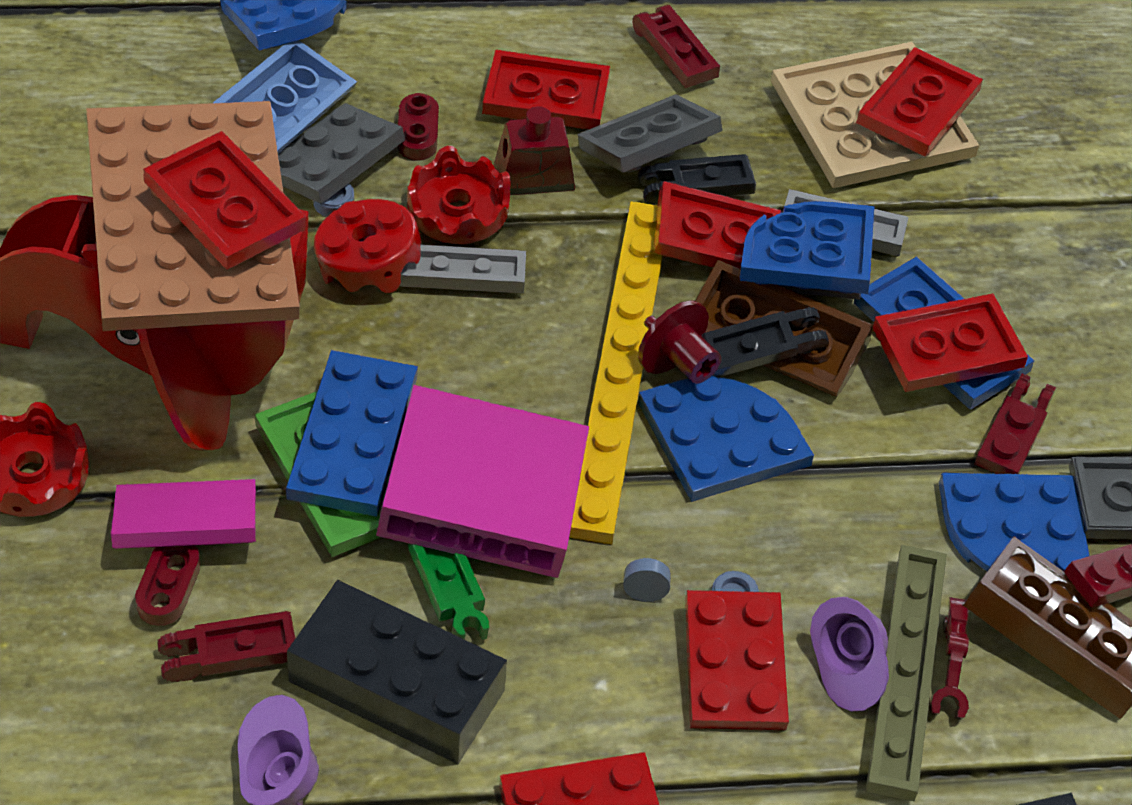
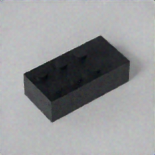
(397, 671)

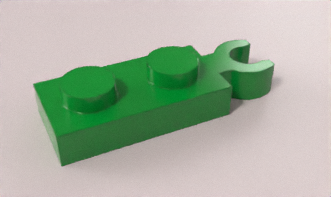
(451, 589)

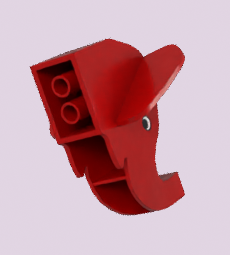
(53, 267)

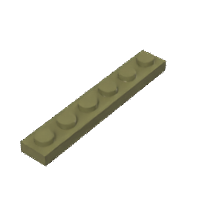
(910, 657)

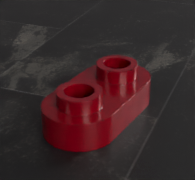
(420, 126)
(167, 585)

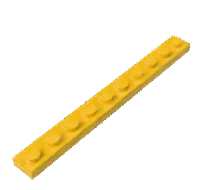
(618, 380)

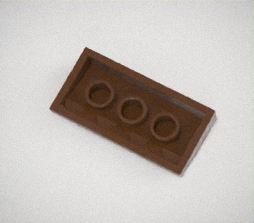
(739, 301)
(1054, 623)

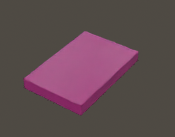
(184, 514)

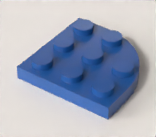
(281, 21)
(812, 247)
(723, 434)
(991, 509)

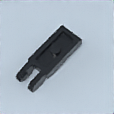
(716, 175)
(765, 340)

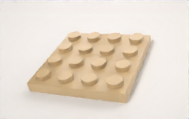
(825, 107)

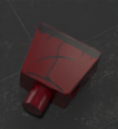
(536, 154)

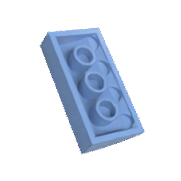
(297, 85)

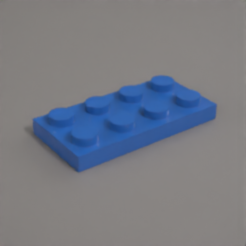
(918, 286)
(352, 433)

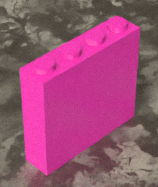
(484, 481)

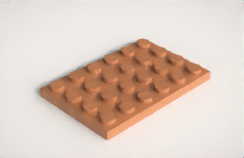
(146, 257)

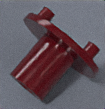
(677, 342)

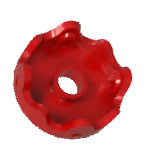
(449, 181)
(378, 258)
(42, 440)

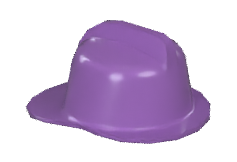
(850, 653)
(276, 753)

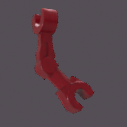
(956, 648)

